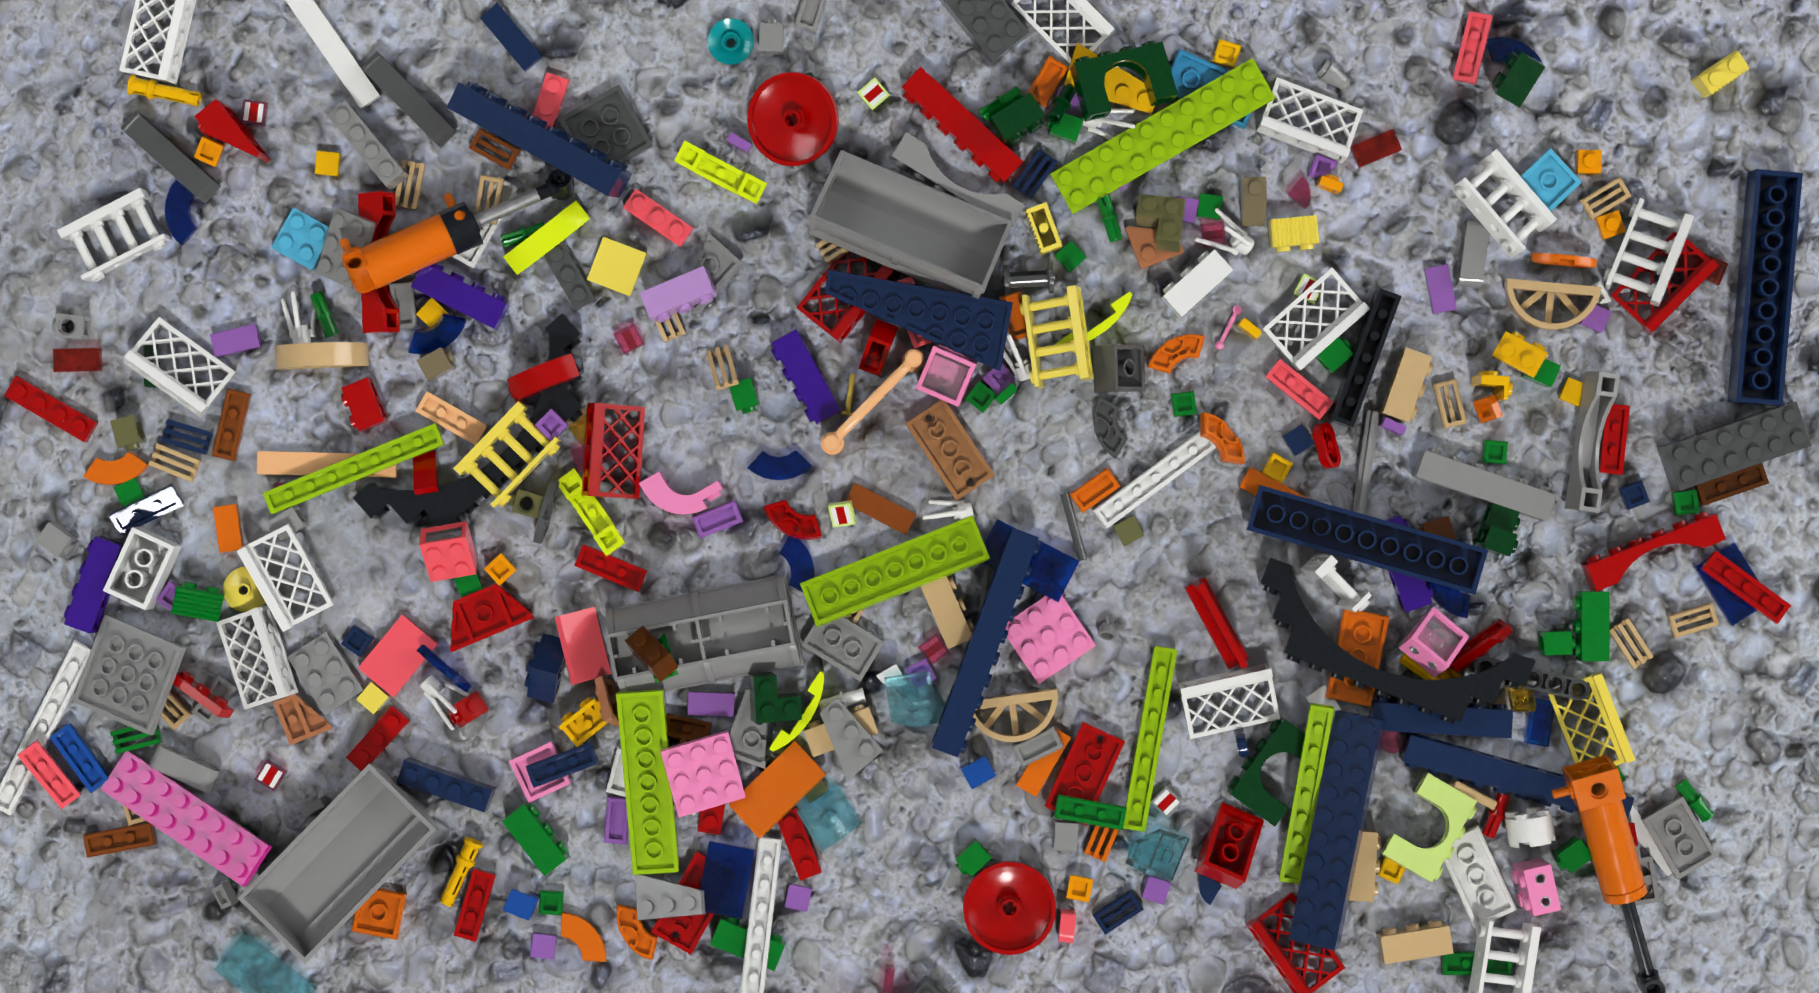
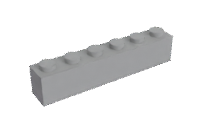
(1484, 485)

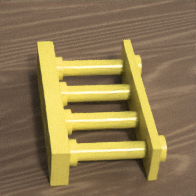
(1078, 345)
(485, 449)

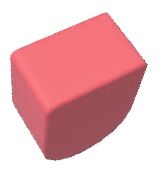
(1066, 925)

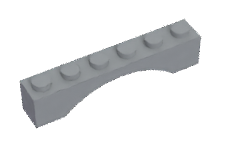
(914, 155)
(1584, 483)

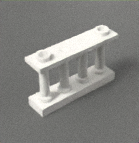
(1517, 190)
(95, 222)
(1663, 269)
(1324, 567)
(1524, 958)

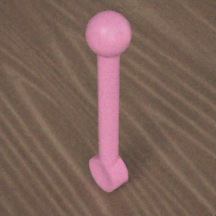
(1236, 311)

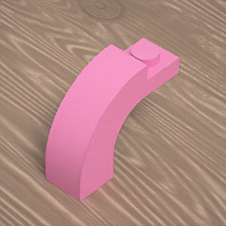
(666, 498)

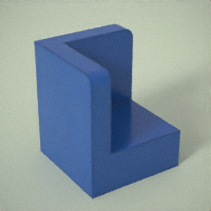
(978, 772)
(521, 904)

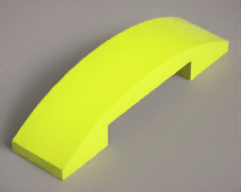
(720, 172)
(546, 237)
(1117, 307)
(591, 512)
(785, 736)

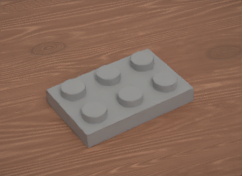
(343, 225)
(844, 646)
(326, 673)
(1679, 837)

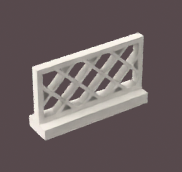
(1083, 7)
(175, 40)
(1309, 140)
(1330, 333)
(171, 385)
(267, 586)
(271, 652)
(1226, 681)

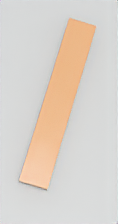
(305, 463)

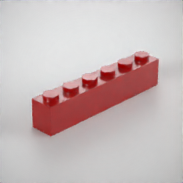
(961, 126)

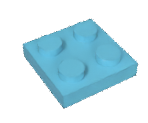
(1550, 179)
(301, 239)

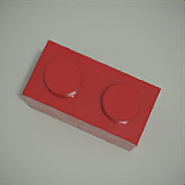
(363, 404)

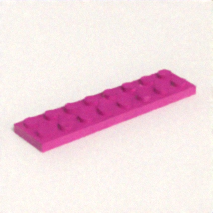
(186, 818)

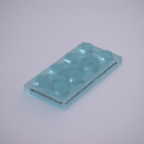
(258, 970)

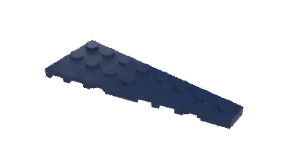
(939, 315)

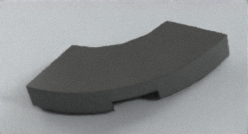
(1106, 426)
(546, 511)

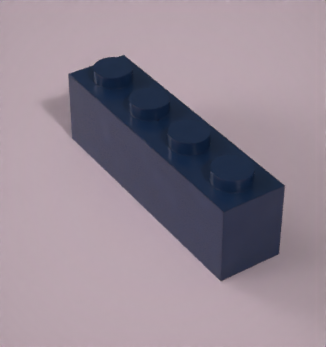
(446, 784)

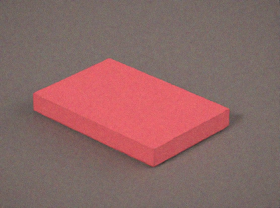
(582, 645)
(396, 657)

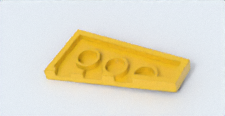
(1119, 85)

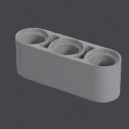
(1472, 254)
(184, 767)

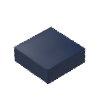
(1298, 440)
(1634, 495)
(357, 640)

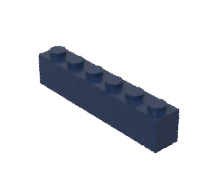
(1475, 721)

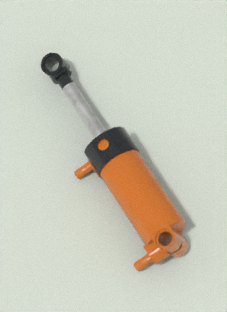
(437, 237)

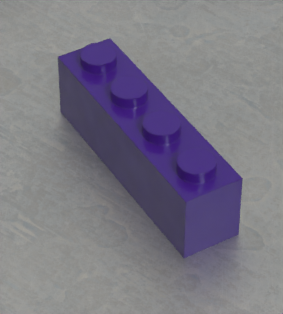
(461, 296)
(806, 377)
(1410, 591)
(89, 598)

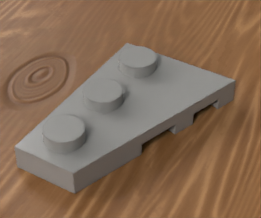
(720, 264)
(746, 736)
(849, 738)
(666, 899)

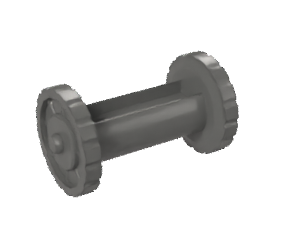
(1028, 279)

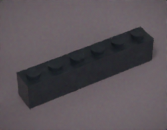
(1364, 358)

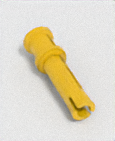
(153, 90)
(464, 861)

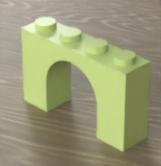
(1455, 808)

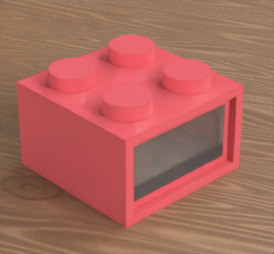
(448, 551)

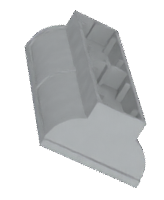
(908, 226)
(710, 634)
(339, 861)

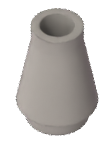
(1332, 74)

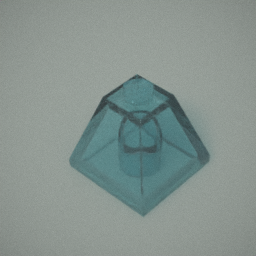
(911, 699)
(1158, 853)

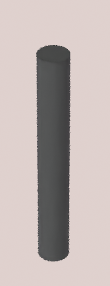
(1073, 526)

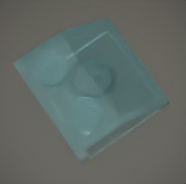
(829, 817)

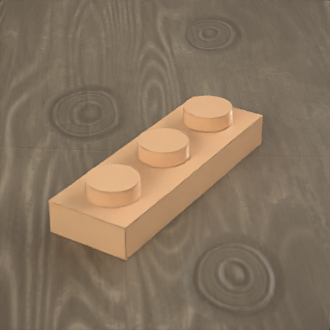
(451, 418)

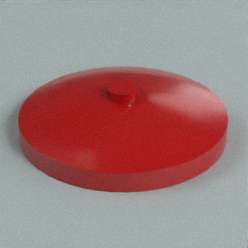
(792, 119)
(1009, 907)

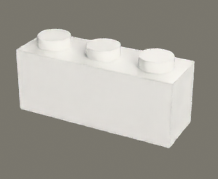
(1196, 282)

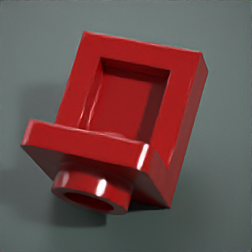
(468, 709)

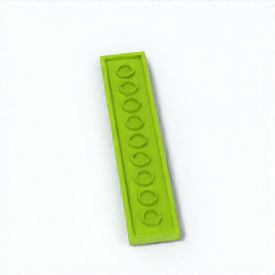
(1162, 136)

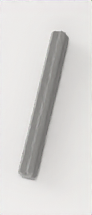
(1366, 461)

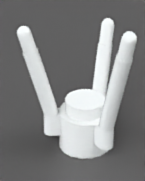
(1093, 124)
(1240, 240)
(298, 332)
(1022, 366)
(959, 512)
(433, 688)

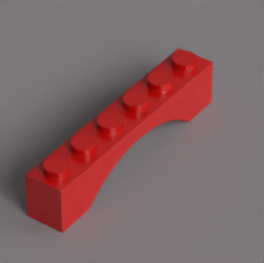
(378, 308)
(1609, 569)

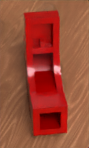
(542, 377)

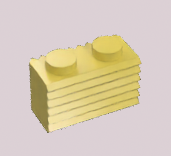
(1720, 74)
(1043, 228)
(1293, 232)

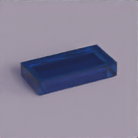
(1540, 723)

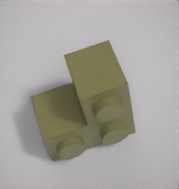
(1166, 215)

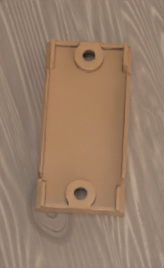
(949, 449)

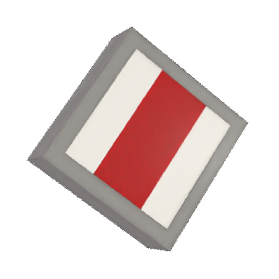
(1166, 802)

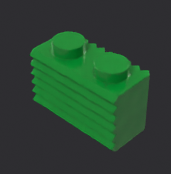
(198, 602)

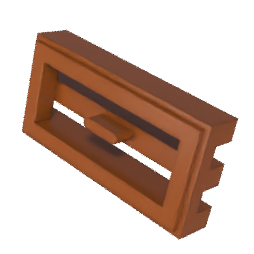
(512, 159)

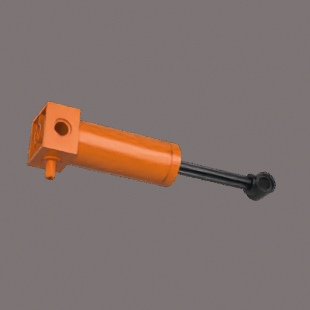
(1598, 795)

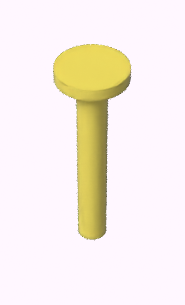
(849, 396)

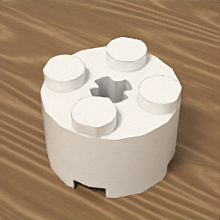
(1531, 827)

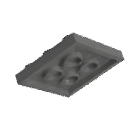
(609, 126)

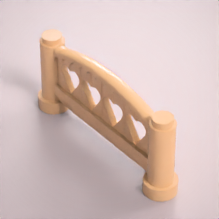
(912, 361)

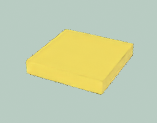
(617, 266)

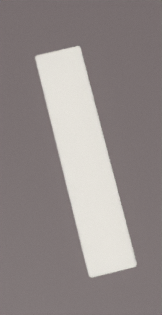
(1647, 841)

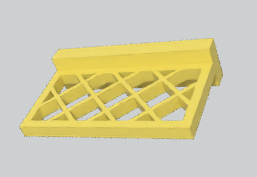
(1608, 714)

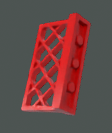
(1673, 299)
(852, 314)
(594, 445)
(1217, 624)
(1279, 958)

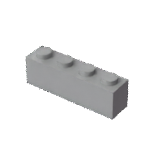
(368, 145)

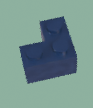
(545, 669)

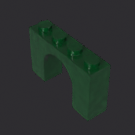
(1148, 61)
(1248, 785)

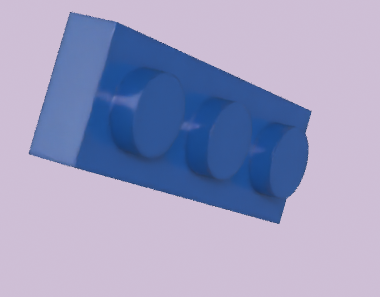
(80, 757)

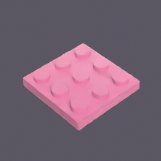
(1048, 637)
(702, 773)

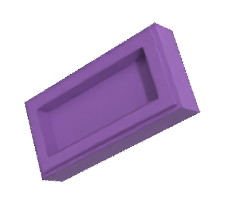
(1440, 289)
(235, 340)
(717, 519)
(711, 704)
(616, 821)

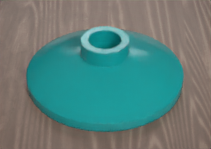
(726, 30)

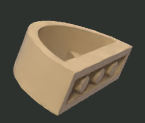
(1561, 291)
(321, 355)
(1022, 699)

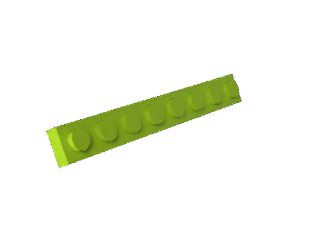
(354, 468)
(1149, 738)
(1306, 792)

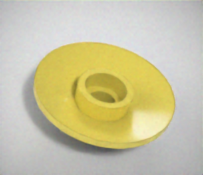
(234, 596)

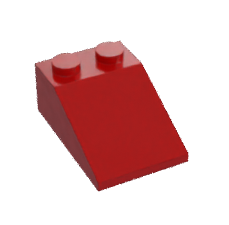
(220, 122)
(1229, 846)

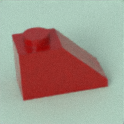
(878, 347)

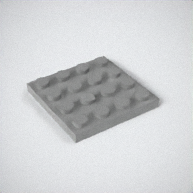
(129, 674)

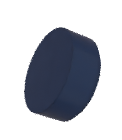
(1242, 745)

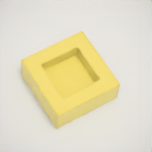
(373, 697)

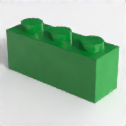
(1592, 625)
(536, 838)
(732, 937)

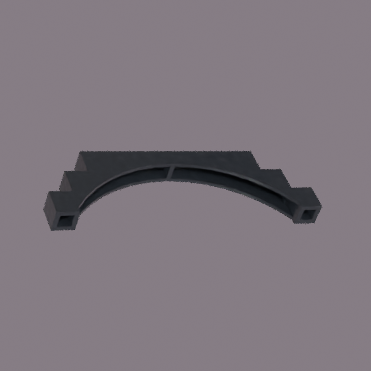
(462, 495)
(1443, 696)

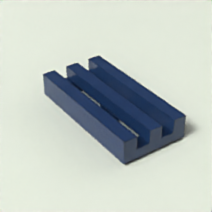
(1046, 157)
(168, 431)
(1112, 904)

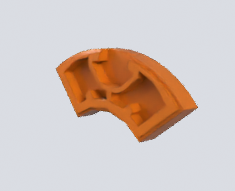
(1564, 260)
(1175, 350)
(1222, 437)
(116, 471)
(634, 932)
(585, 936)

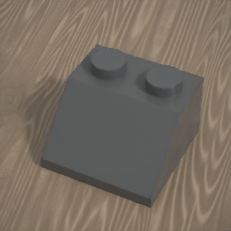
(1118, 368)

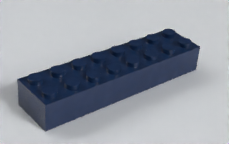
(539, 140)

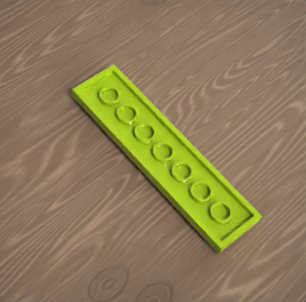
(894, 571)
(646, 783)

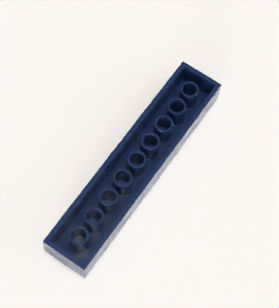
(1765, 287)
(1367, 539)
(1337, 829)

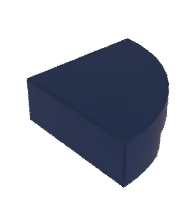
(1208, 888)

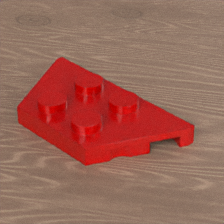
(485, 615)

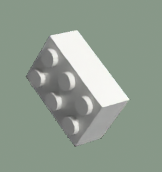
(142, 568)

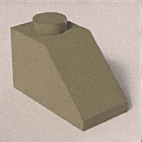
(1253, 201)

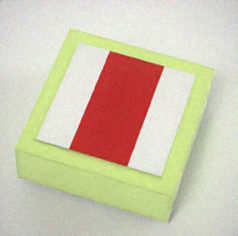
(873, 94)
(1305, 282)
(842, 513)

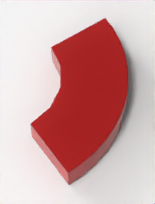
(791, 522)

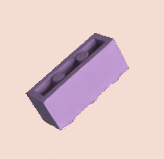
(679, 294)

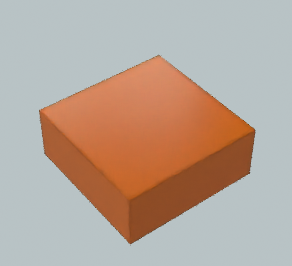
(1487, 408)

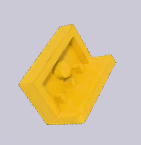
(1520, 354)
(1501, 384)
(584, 722)

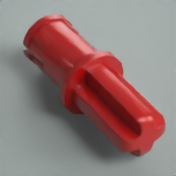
(1496, 815)

